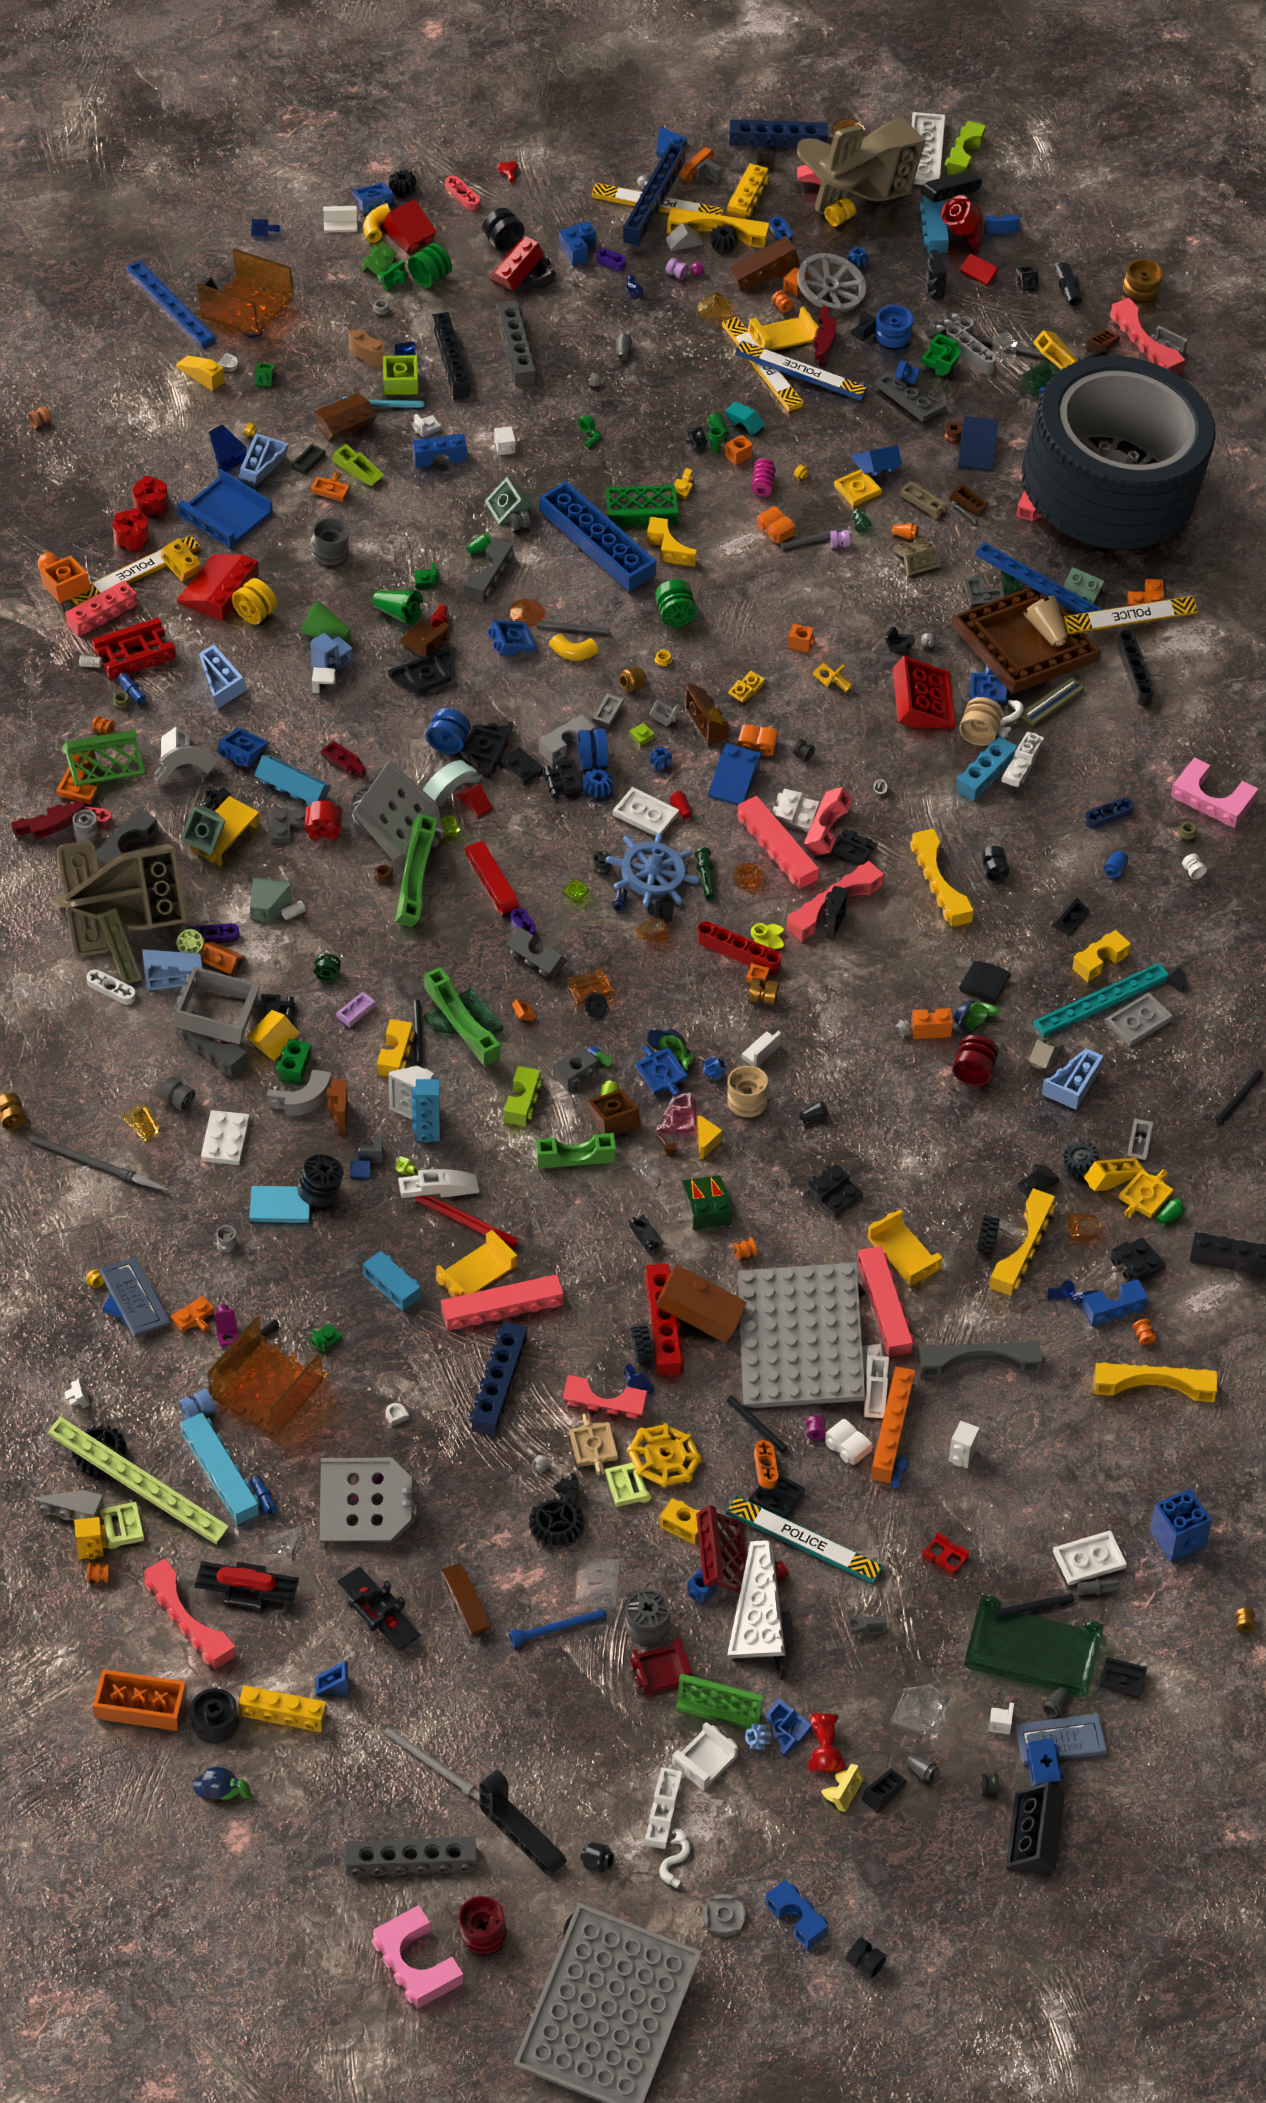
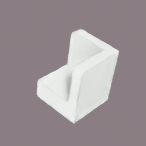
(322, 676)
(1001, 1720)

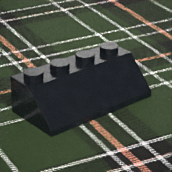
(1035, 1829)

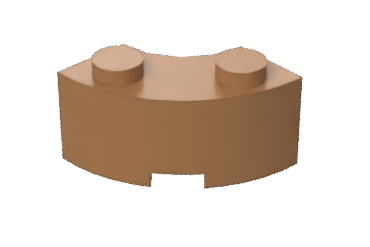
(366, 347)

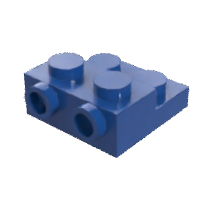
(373, 196)
(511, 637)
(242, 747)

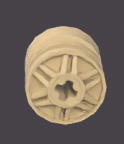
(981, 721)
(747, 1091)

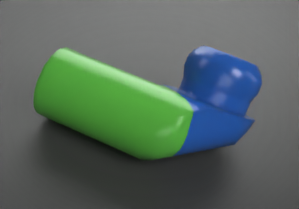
(600, 1056)

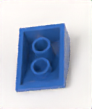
(734, 774)

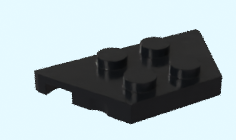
(424, 672)
(486, 745)

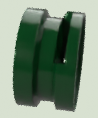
(326, 968)

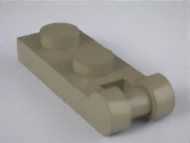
(923, 499)

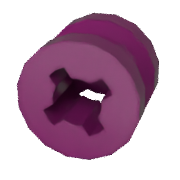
(816, 1427)

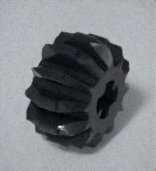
(402, 182)
(723, 238)

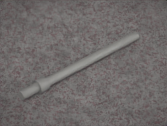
(467, 1787)

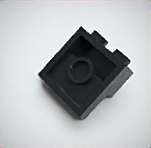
(539, 275)
(935, 275)
(835, 910)
(834, 1190)
(1136, 1260)

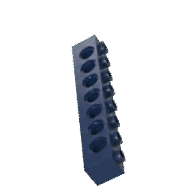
(654, 194)

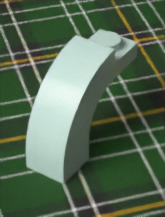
(448, 779)

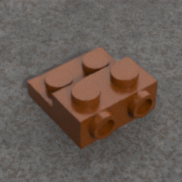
(338, 1104)

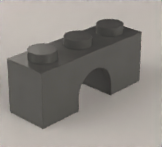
(523, 945)

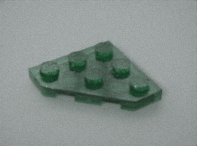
(476, 1008)

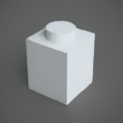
(504, 440)

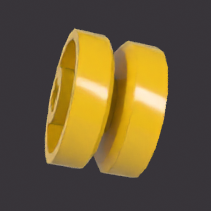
(254, 601)

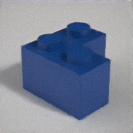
(576, 241)

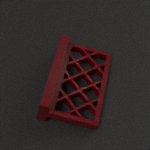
(711, 1549)

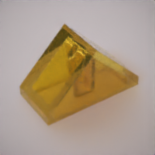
(715, 306)
(141, 1121)

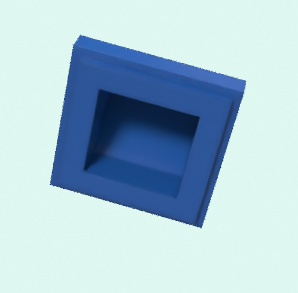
(360, 1168)

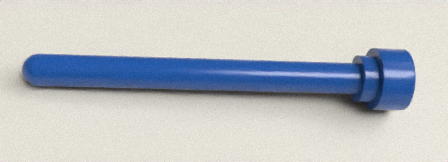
(517, 1636)

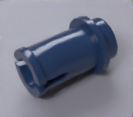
(619, 902)

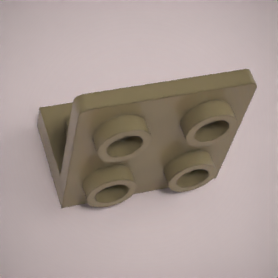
(919, 555)

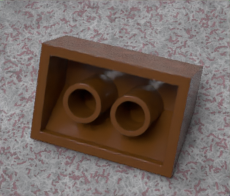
(345, 416)
(705, 715)

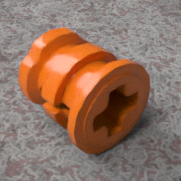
(782, 301)
(103, 725)
(745, 1249)
(1144, 1331)
(97, 1572)

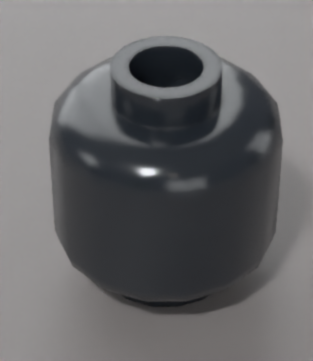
(597, 1857)

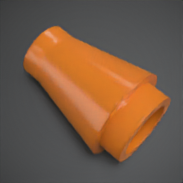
(907, 531)

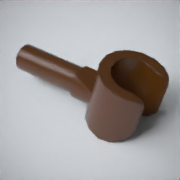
(669, 1148)

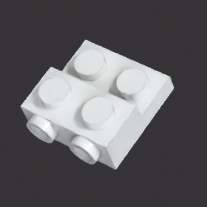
(795, 811)

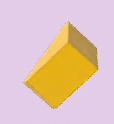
(708, 1136)

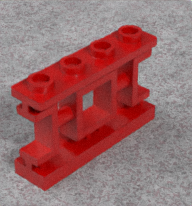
(129, 638)

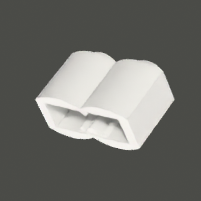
(848, 1442)

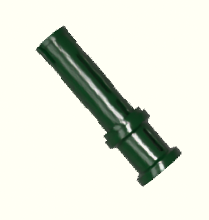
(705, 866)

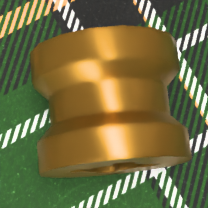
(1245, 1620)

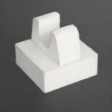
(77, 1395)

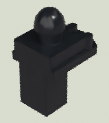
(696, 437)
(215, 798)
(568, 1486)

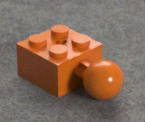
(62, 577)

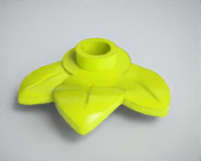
(768, 935)

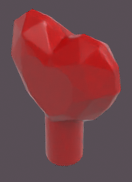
(508, 169)

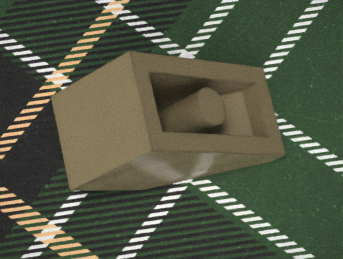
(1045, 1053)

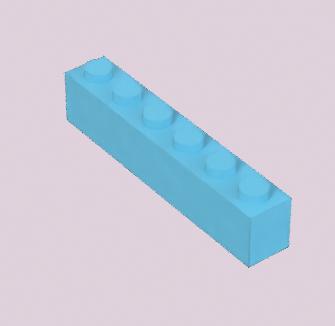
(219, 1468)

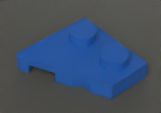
(665, 138)

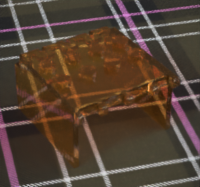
(252, 299)
(263, 1380)

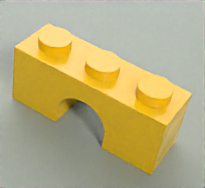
(1089, 962)
(398, 1035)

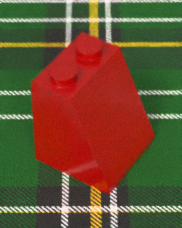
(409, 227)

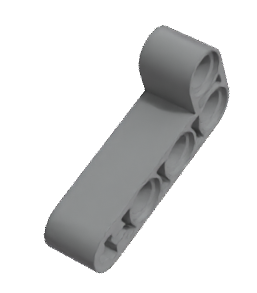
(971, 348)

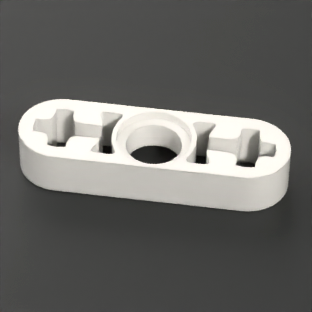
(107, 980)

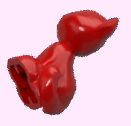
(826, 1757)

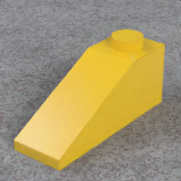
(203, 370)
(1111, 1173)

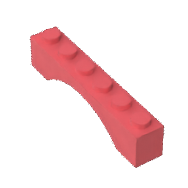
(1126, 316)
(862, 881)
(213, 1644)

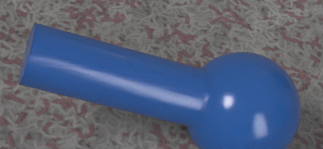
(901, 1466)

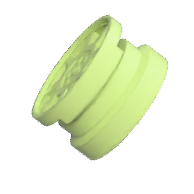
(190, 941)

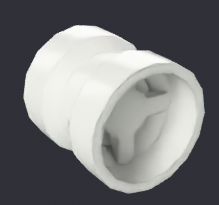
(1194, 866)

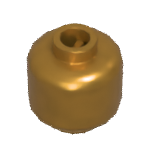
(632, 679)

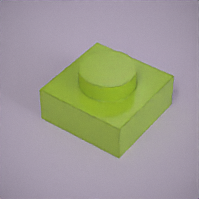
(641, 734)

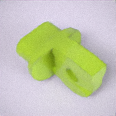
(406, 1167)

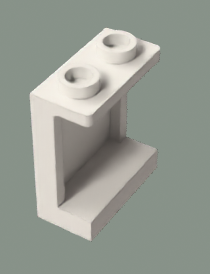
(705, 1756)

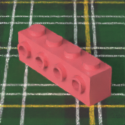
(101, 608)

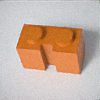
(931, 1024)

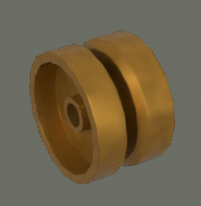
(1143, 280)

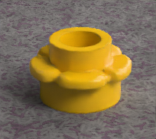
(250, 430)
(801, 472)
(663, 658)
(94, 1278)

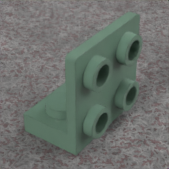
(1084, 585)

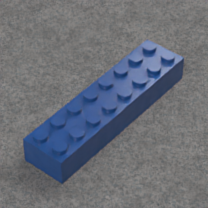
(597, 536)

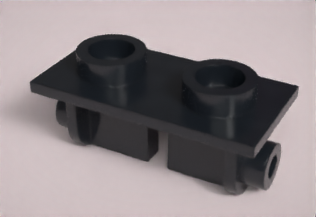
(646, 1234)

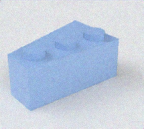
(262, 459)
(222, 677)
(168, 968)
(1074, 1080)

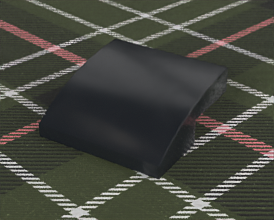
(985, 980)
(779, 1499)

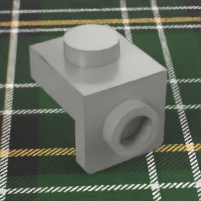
(664, 713)

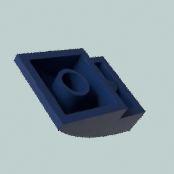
(978, 443)

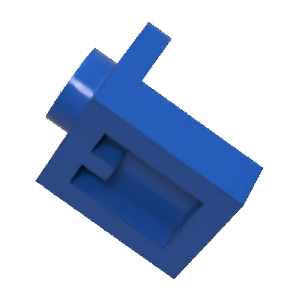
(907, 373)

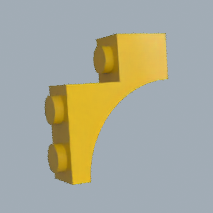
(671, 550)

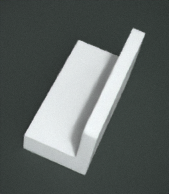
(340, 219)
(174, 739)
(762, 1048)

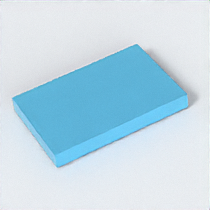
(278, 1205)

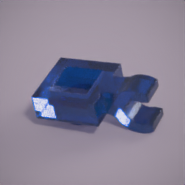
(261, 227)
(637, 1381)

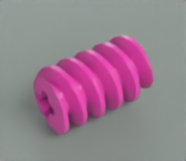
(763, 477)

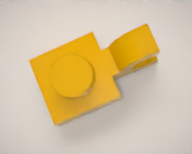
(684, 486)

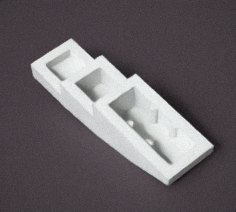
(663, 1808)

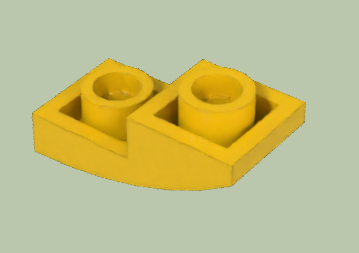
(747, 687)

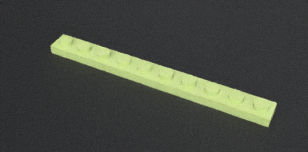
(138, 1480)

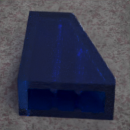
(226, 448)

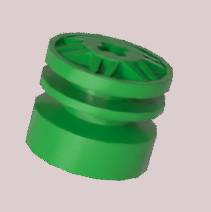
(429, 265)
(676, 603)

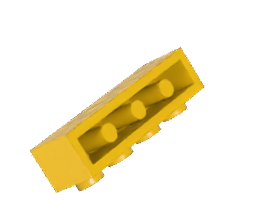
(748, 192)
(282, 1708)

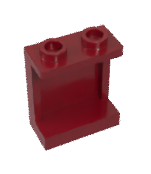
(660, 1668)

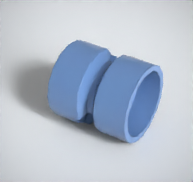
(198, 1404)

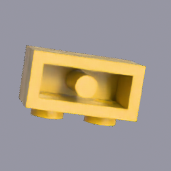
(180, 559)
(90, 1538)

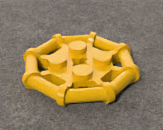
(660, 1463)

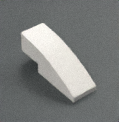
(876, 1386)

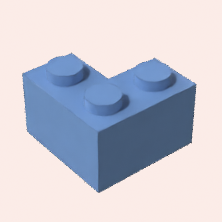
(329, 652)

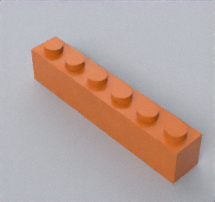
(892, 1424)

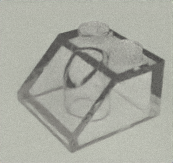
(598, 1583)
(920, 1709)

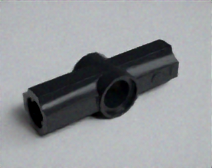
(1068, 284)

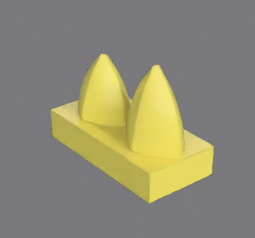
(849, 1783)

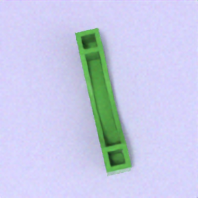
(411, 889)
(476, 1037)

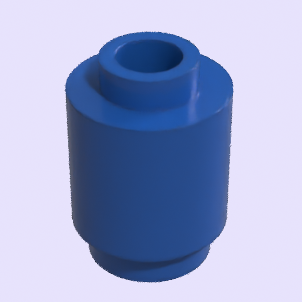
(1116, 864)

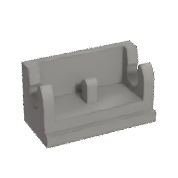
(1170, 340)

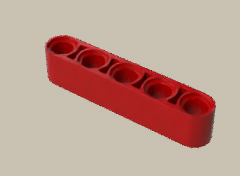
(491, 877)
(738, 947)

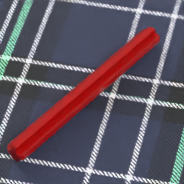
(466, 1218)

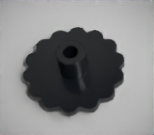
(595, 1005)

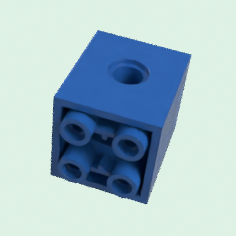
(1180, 1524)

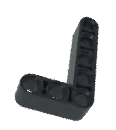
(518, 1828)

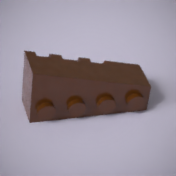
(765, 264)

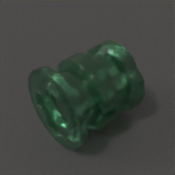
(863, 519)

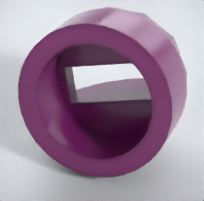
(697, 268)

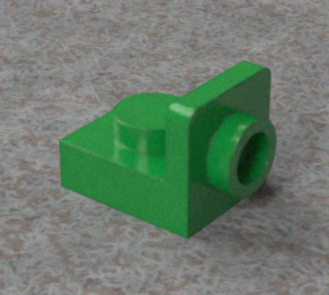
(264, 374)
(426, 577)
(325, 1338)

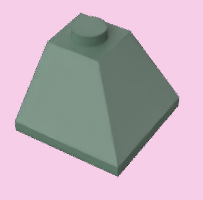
(508, 499)
(203, 829)
(269, 898)

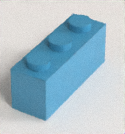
(392, 1280)

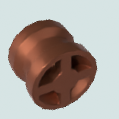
(953, 432)

